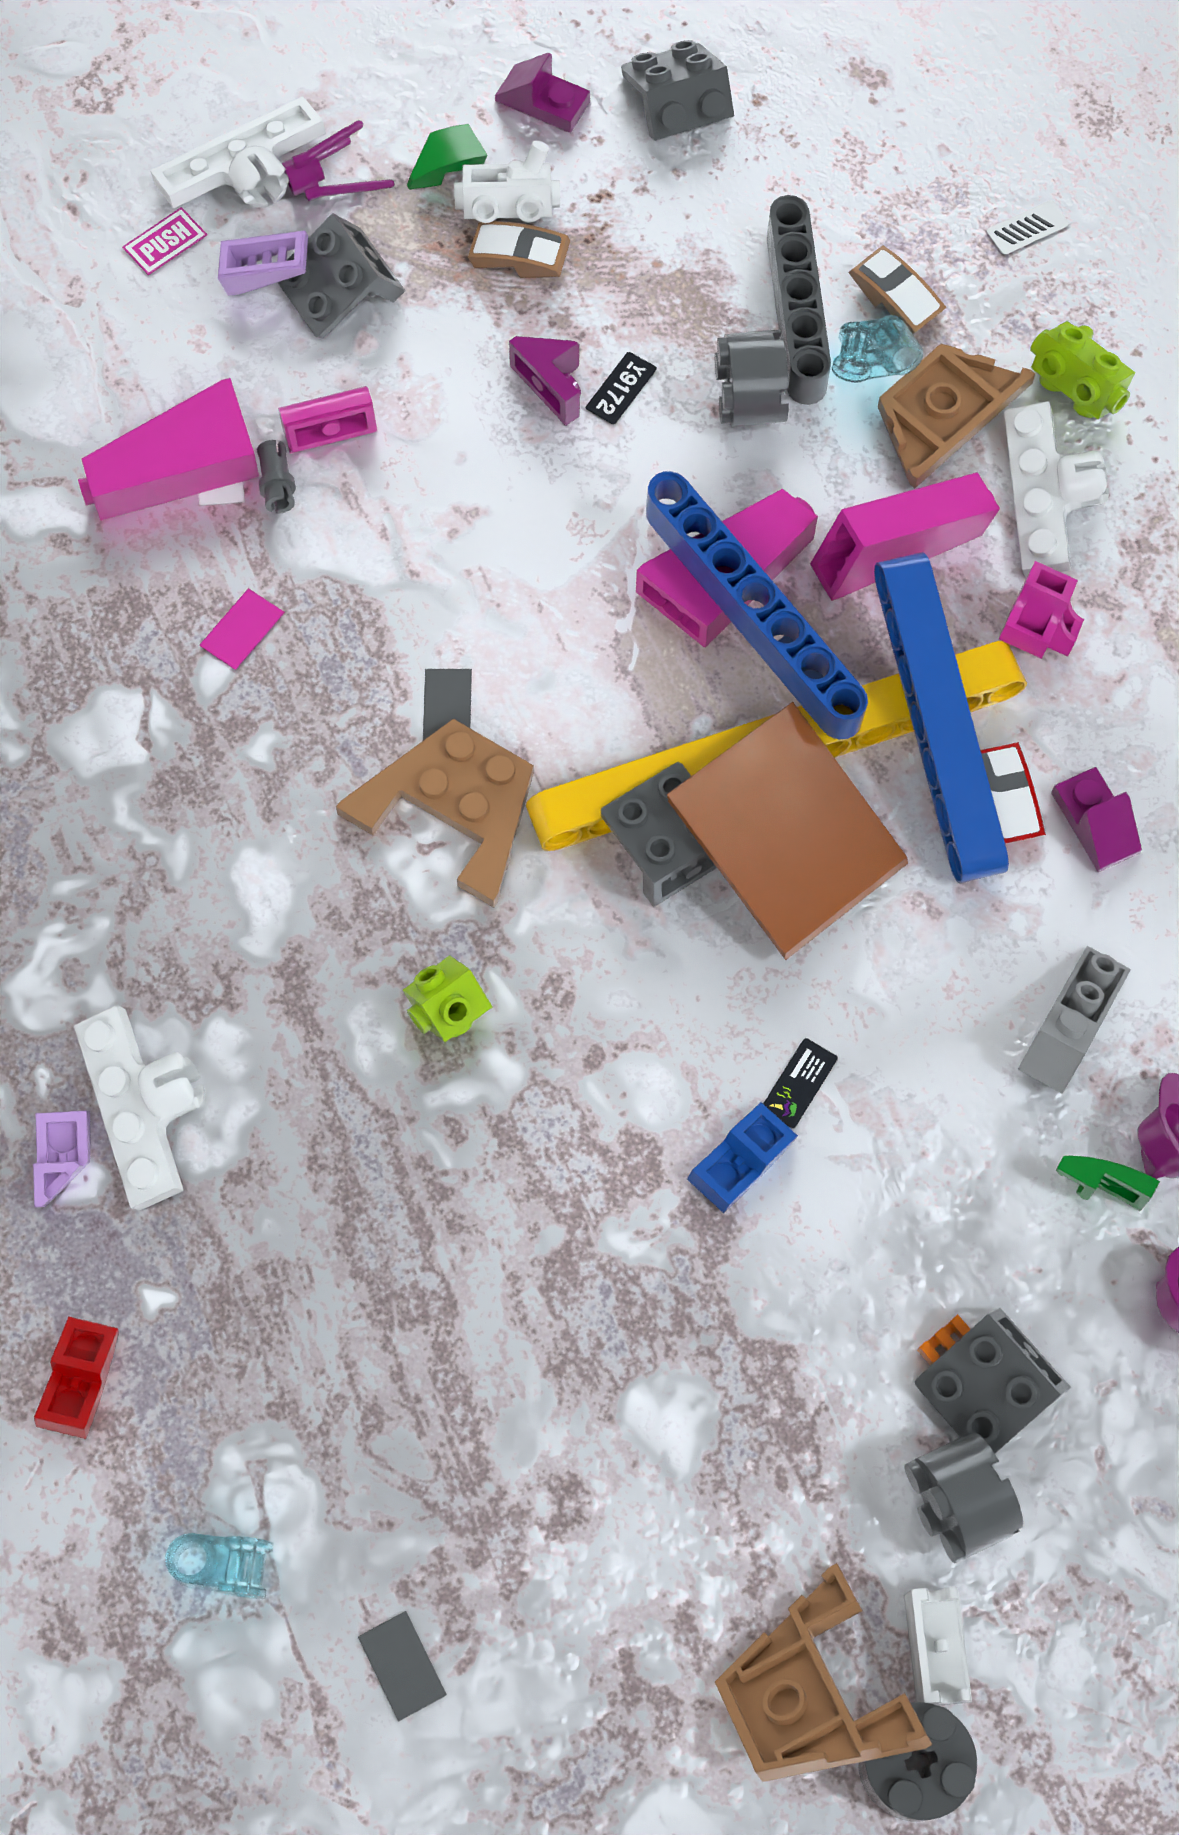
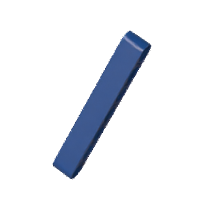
(755, 624)
(941, 717)

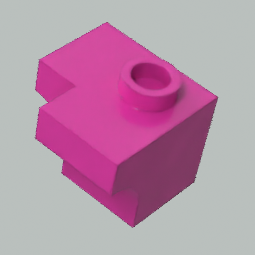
(1043, 613)

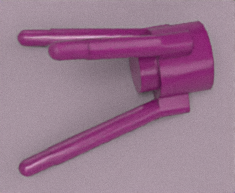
(305, 168)

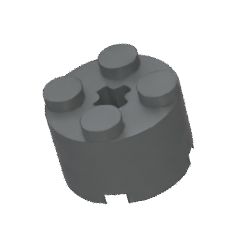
(753, 377)
(964, 1497)
(945, 1780)

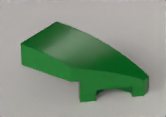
(446, 152)
(1114, 1178)

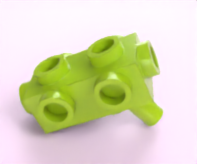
(1081, 370)

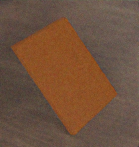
(788, 830)

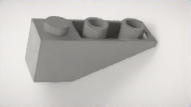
(1074, 1019)

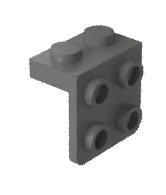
(680, 88)

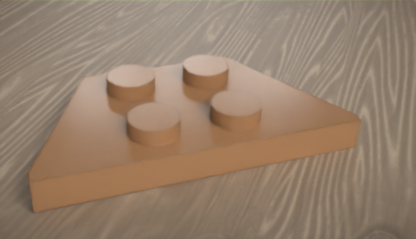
(945, 405)

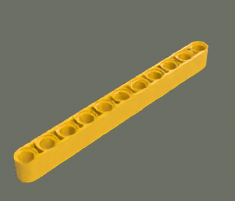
(573, 810)

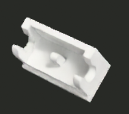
(937, 1646)

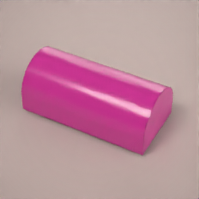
(328, 419)

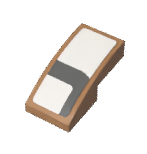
(527, 248)
(898, 287)

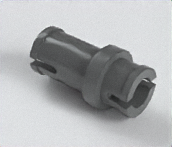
(276, 482)

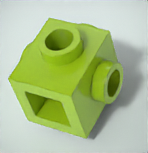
(446, 999)

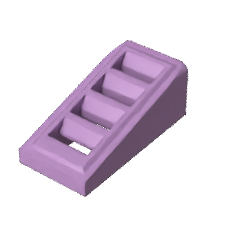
(237, 253)

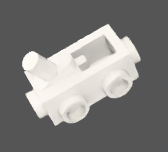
(509, 189)

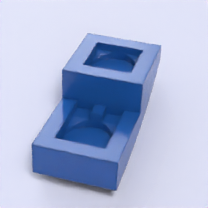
(742, 1157)

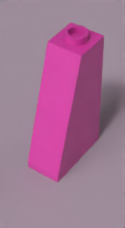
(172, 456)
(901, 525)
(770, 532)

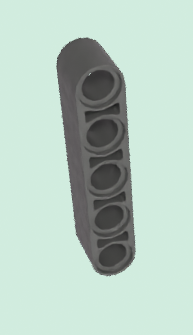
(792, 240)

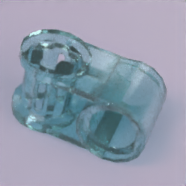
(877, 347)
(223, 1564)

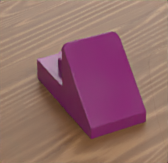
(541, 95)
(546, 369)
(1098, 818)

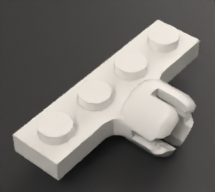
(242, 158)
(1048, 485)
(138, 1103)

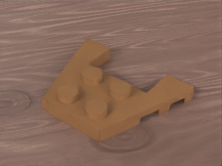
(465, 785)
(791, 1706)

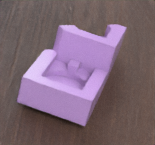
(61, 1152)

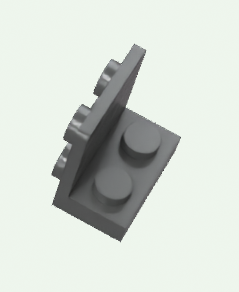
(338, 275)
(658, 836)
(991, 1381)

